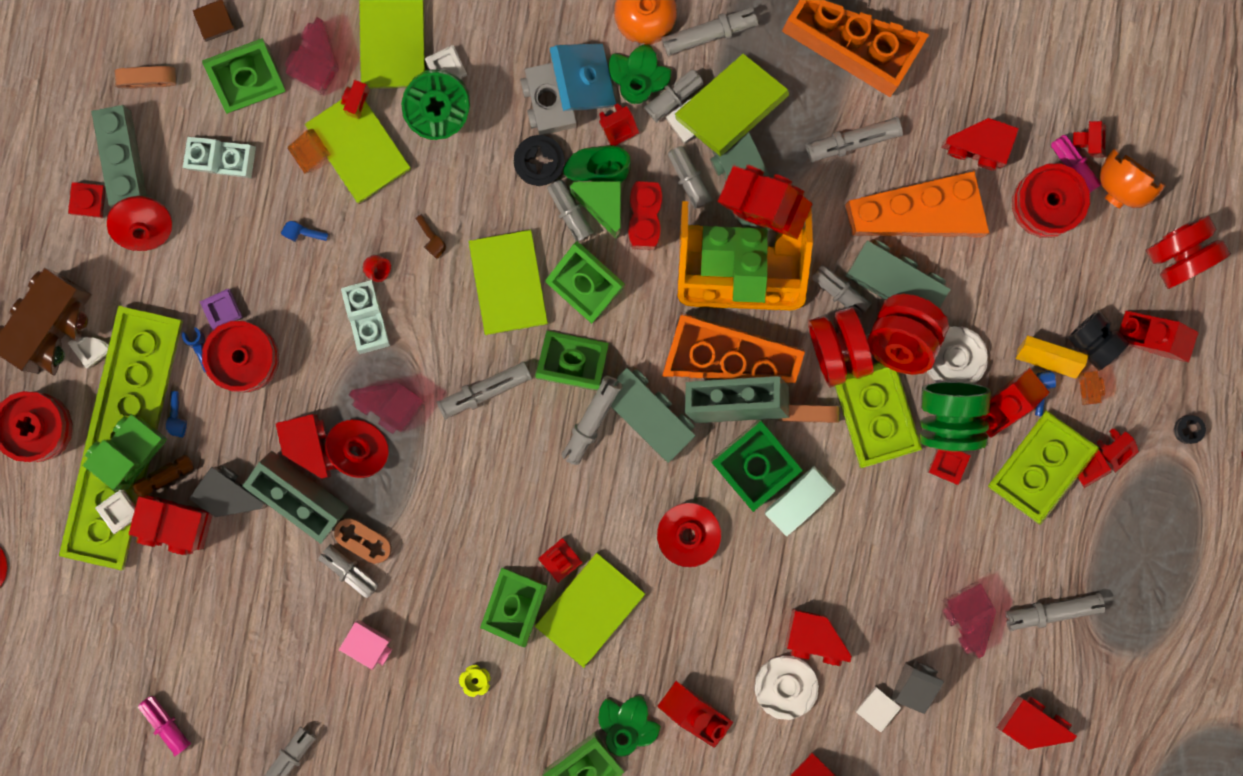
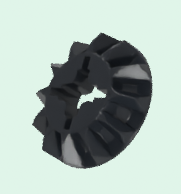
(550, 150)

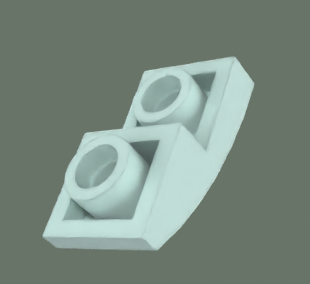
(219, 157)
(365, 317)
(800, 501)

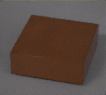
(213, 20)

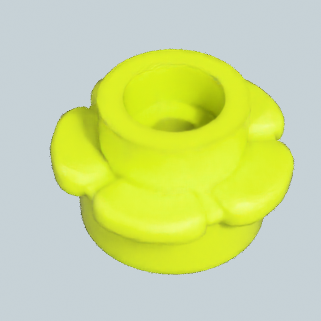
(481, 687)

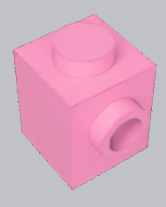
(366, 645)

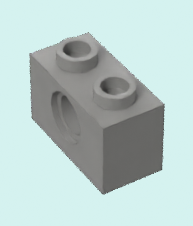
(550, 118)

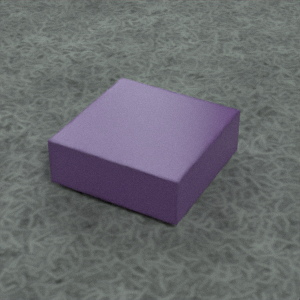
(221, 308)

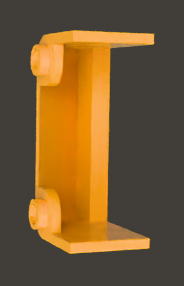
(786, 271)

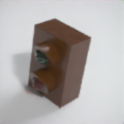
(41, 320)

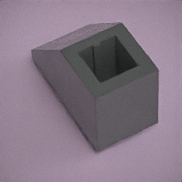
(223, 495)
(917, 687)

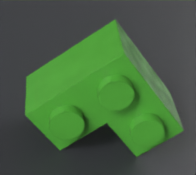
(740, 255)
(126, 454)

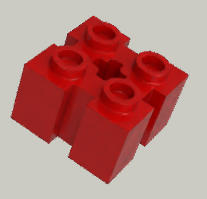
(765, 200)
(170, 523)

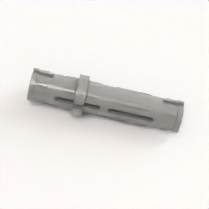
(710, 31)
(840, 143)
(449, 407)
(585, 431)
(1041, 614)

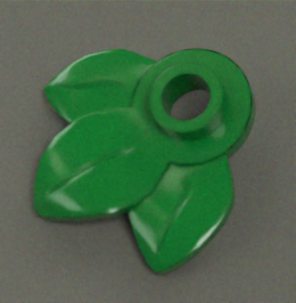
(638, 69)
(627, 720)

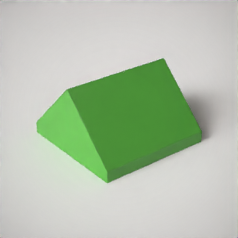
(244, 75)
(601, 201)
(584, 282)
(572, 361)
(514, 606)
(586, 759)

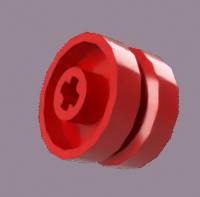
(1065, 189)
(1188, 252)
(908, 334)
(844, 345)
(231, 374)
(51, 424)

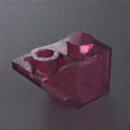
(315, 60)
(390, 402)
(973, 615)

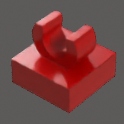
(618, 125)
(1093, 140)
(1119, 451)
(560, 560)

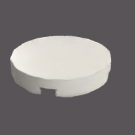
(960, 357)
(786, 687)

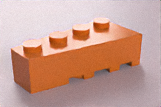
(856, 42)
(931, 208)
(723, 352)

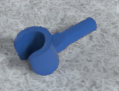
(293, 230)
(196, 345)
(1049, 382)
(175, 426)

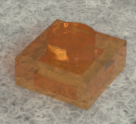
(1091, 388)

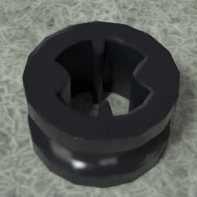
(1181, 424)

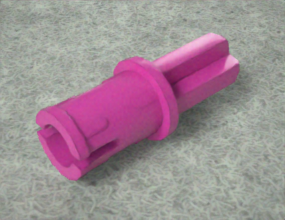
(1071, 157)
(164, 725)

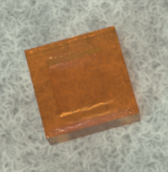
(308, 151)

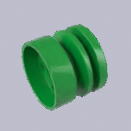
(446, 88)
(955, 415)

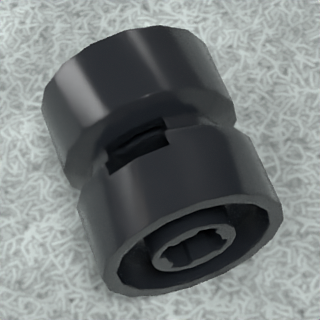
(1098, 340)

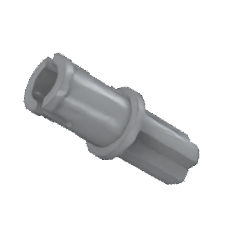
(674, 95)
(689, 177)
(569, 210)
(840, 290)
(348, 571)
(292, 753)

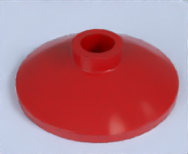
(139, 213)
(362, 439)
(692, 552)

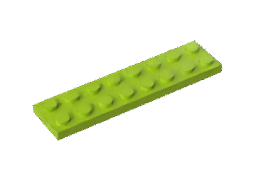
(133, 384)

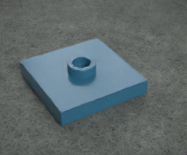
(582, 76)

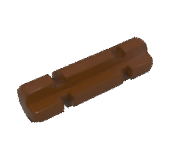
(163, 476)

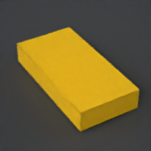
(1051, 356)

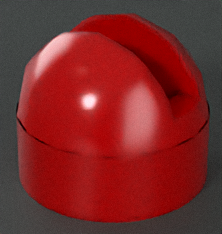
(376, 268)

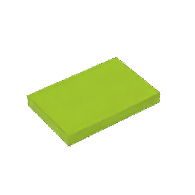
(391, 42)
(731, 104)
(359, 150)
(508, 282)
(877, 416)
(1043, 467)
(590, 610)

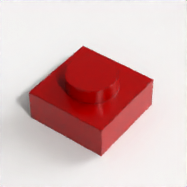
(355, 98)
(87, 200)
(949, 465)
(1094, 470)

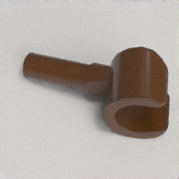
(435, 245)

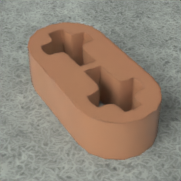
(145, 77)
(809, 413)
(359, 547)

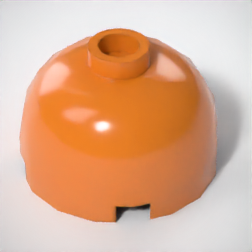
(645, 19)
(1128, 182)

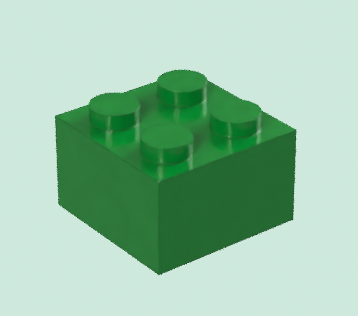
(756, 465)

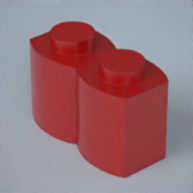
(645, 208)

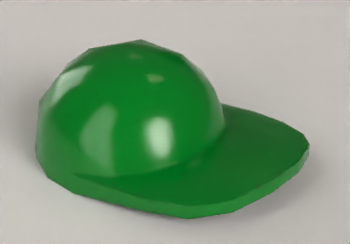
(599, 164)

